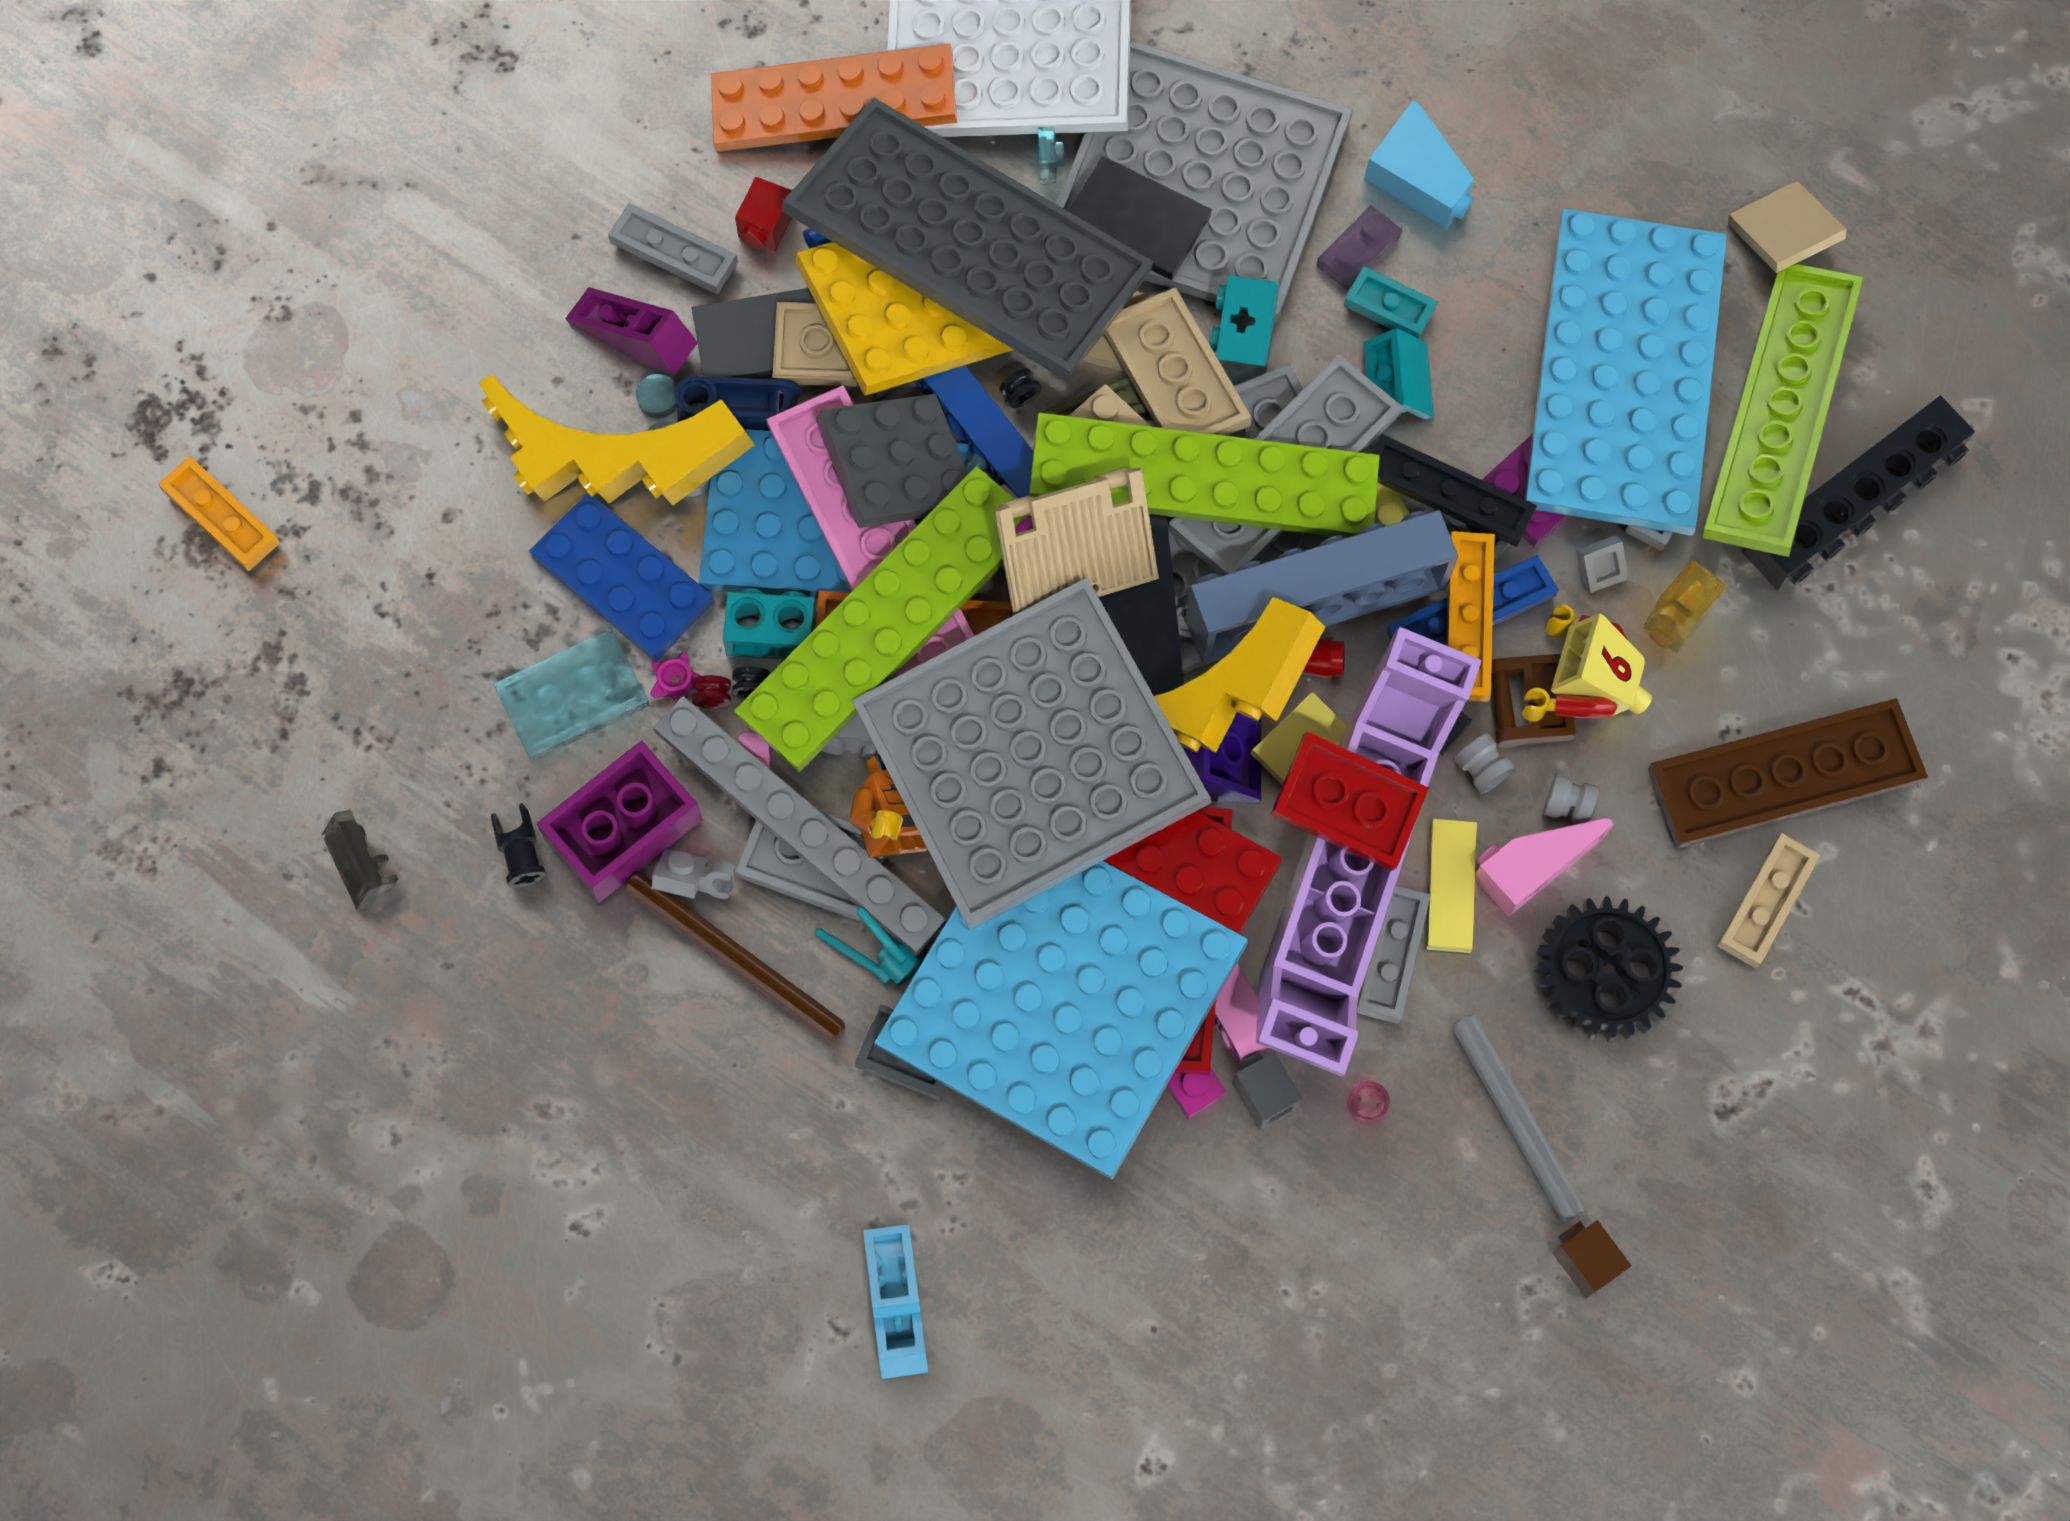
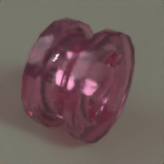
(1373, 1090)

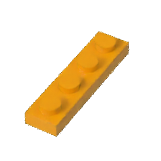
(1472, 605)

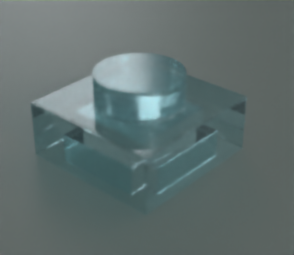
(1049, 155)

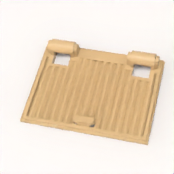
(1078, 537)

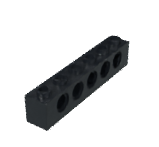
(1934, 427)

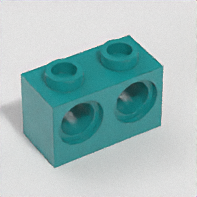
(767, 637)

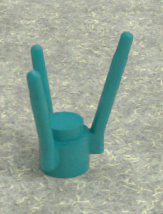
(896, 959)

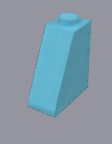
(1421, 169)

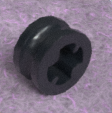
(1020, 388)
(747, 680)

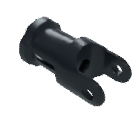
(519, 851)

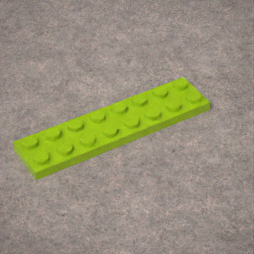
(1783, 409)
(1212, 475)
(880, 623)

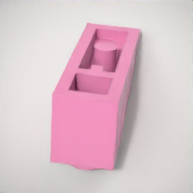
(1533, 861)

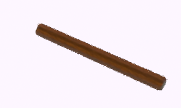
(736, 958)

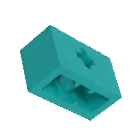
(1260, 301)

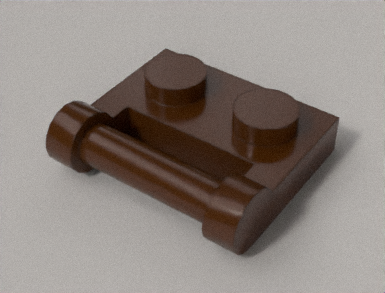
(1535, 672)

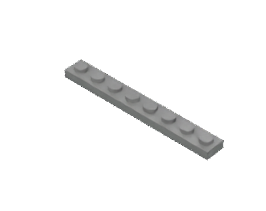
(800, 826)

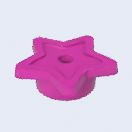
(666, 671)

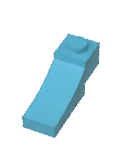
(895, 1301)

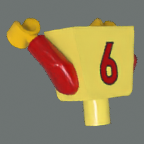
(1595, 671)

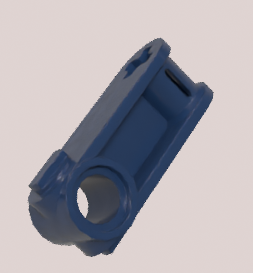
(747, 398)

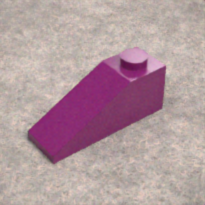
(634, 328)

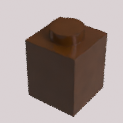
(1590, 1257)

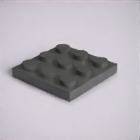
(892, 457)

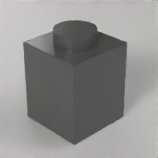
(1266, 1089)

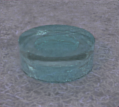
(656, 396)

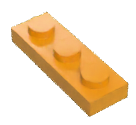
(219, 513)

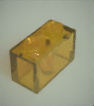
(1684, 606)

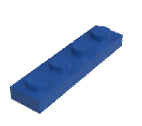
(1513, 593)

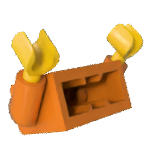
(883, 815)

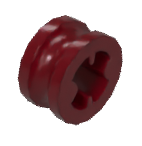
(711, 691)

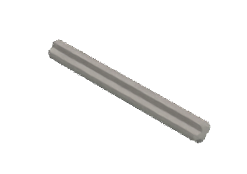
(1518, 1118)

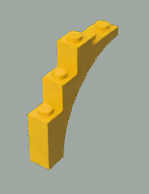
(666, 459)
(1249, 680)

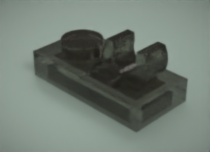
(349, 852)

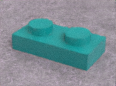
(1390, 302)

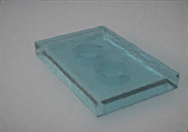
(571, 695)

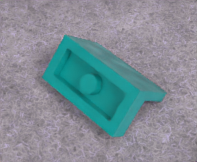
(1401, 369)

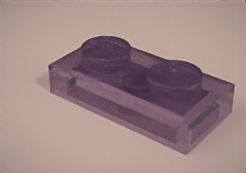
(1358, 247)

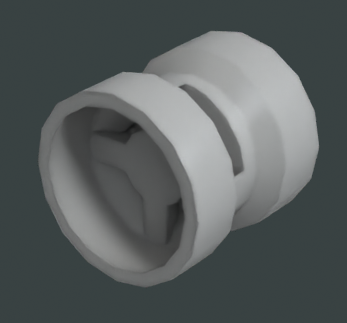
(1484, 763)
(1570, 800)

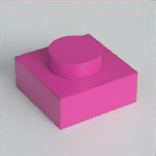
(1195, 1091)

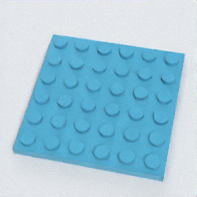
(1067, 1009)

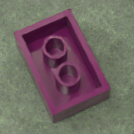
(620, 821)

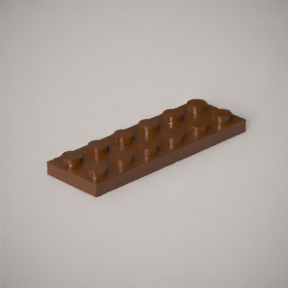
(1787, 773)

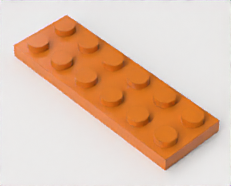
(827, 94)

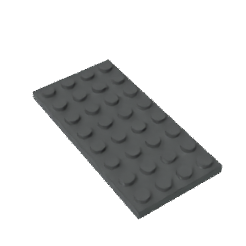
(968, 238)

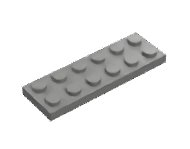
(1332, 412)

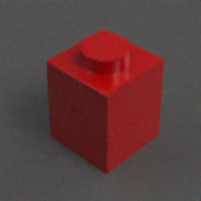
(761, 215)

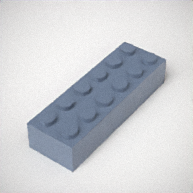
(1330, 581)

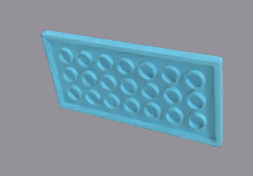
(1626, 372)

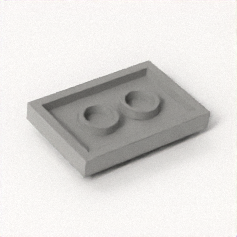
(778, 868)

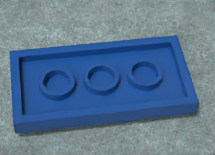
(622, 576)

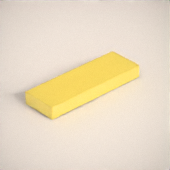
(1451, 886)

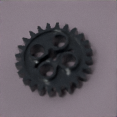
(1581, 995)

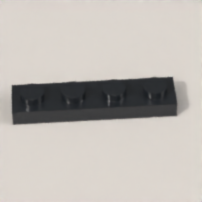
(1452, 491)

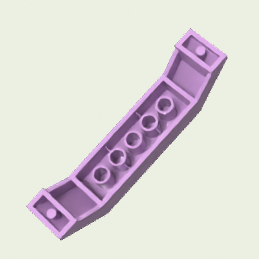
(1338, 897)

